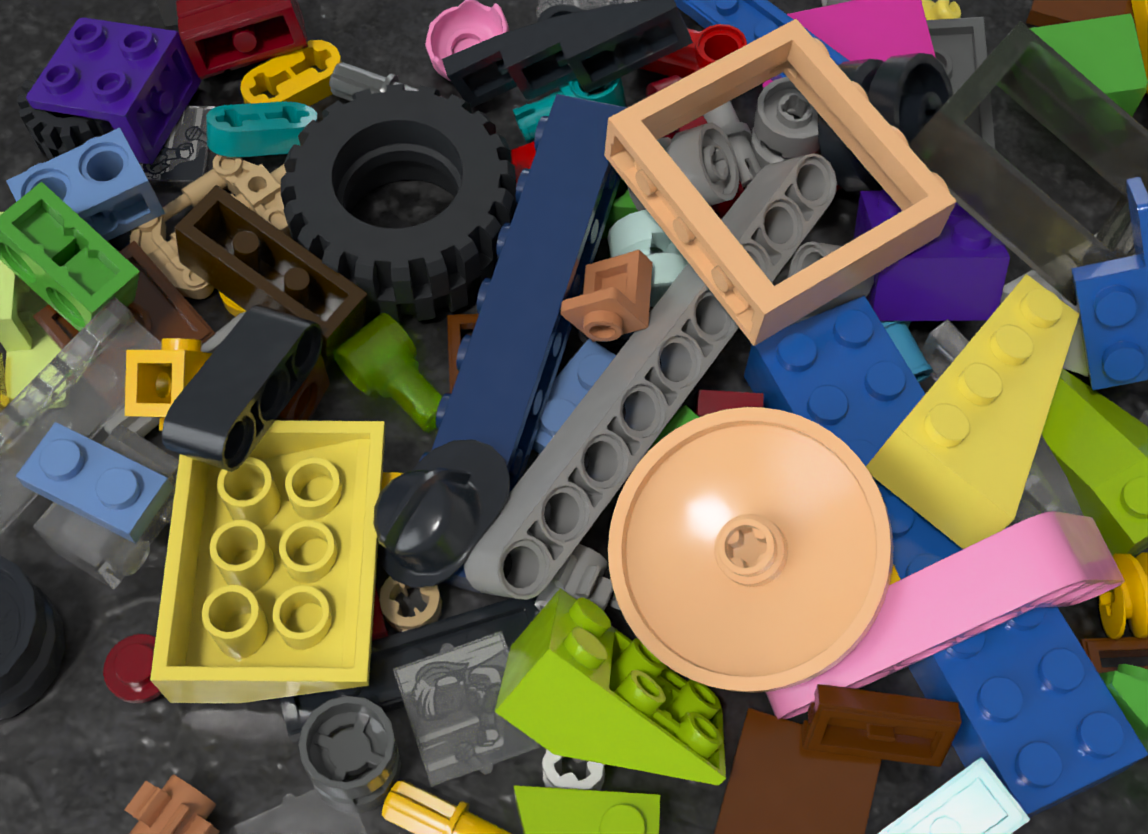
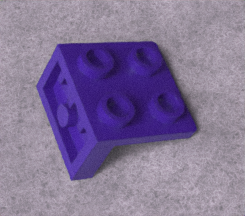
(120, 75)

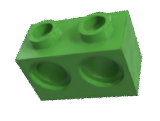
(63, 257)

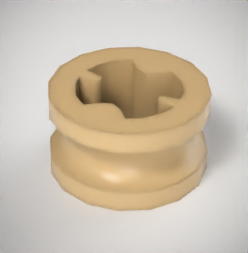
(393, 612)

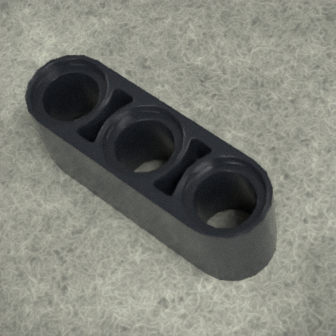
(242, 387)

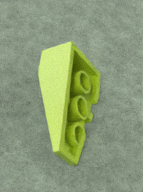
(1104, 461)

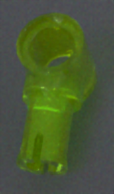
(384, 361)

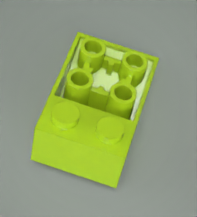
(608, 698)

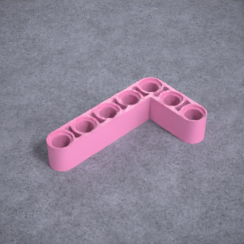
(1030, 565)

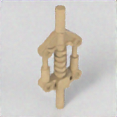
(252, 187)

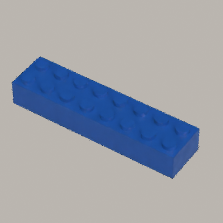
(1021, 687)

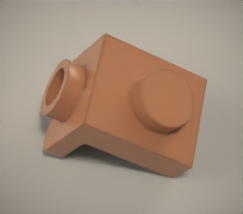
(613, 297)

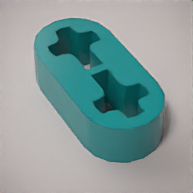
(257, 128)

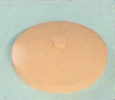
(750, 550)

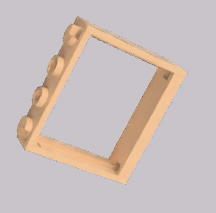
(703, 237)

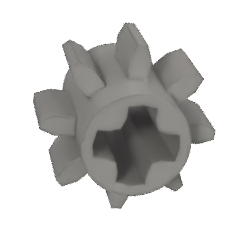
(580, 577)

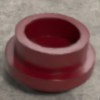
(129, 669)

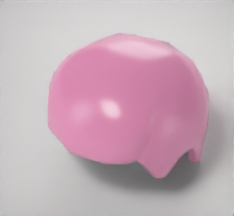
(462, 28)

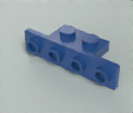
(1115, 305)

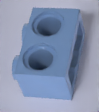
(98, 183)

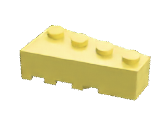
(977, 429)

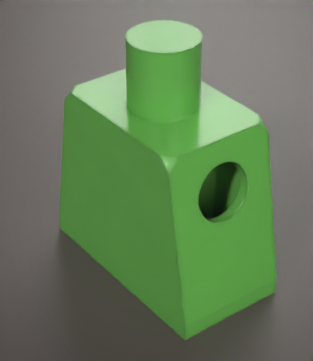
(1105, 53)

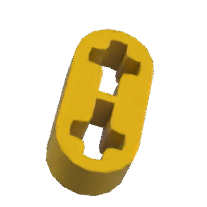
(290, 77)

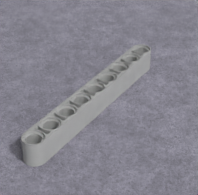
(687, 335)

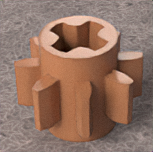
(171, 810)

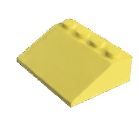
(273, 568)

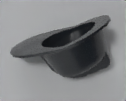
(439, 511)

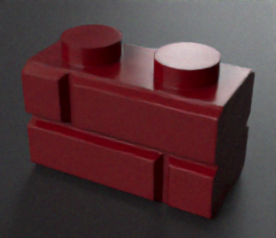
(238, 32)

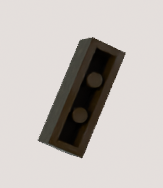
(265, 267)

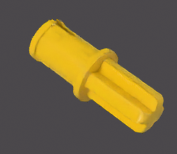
(429, 814)

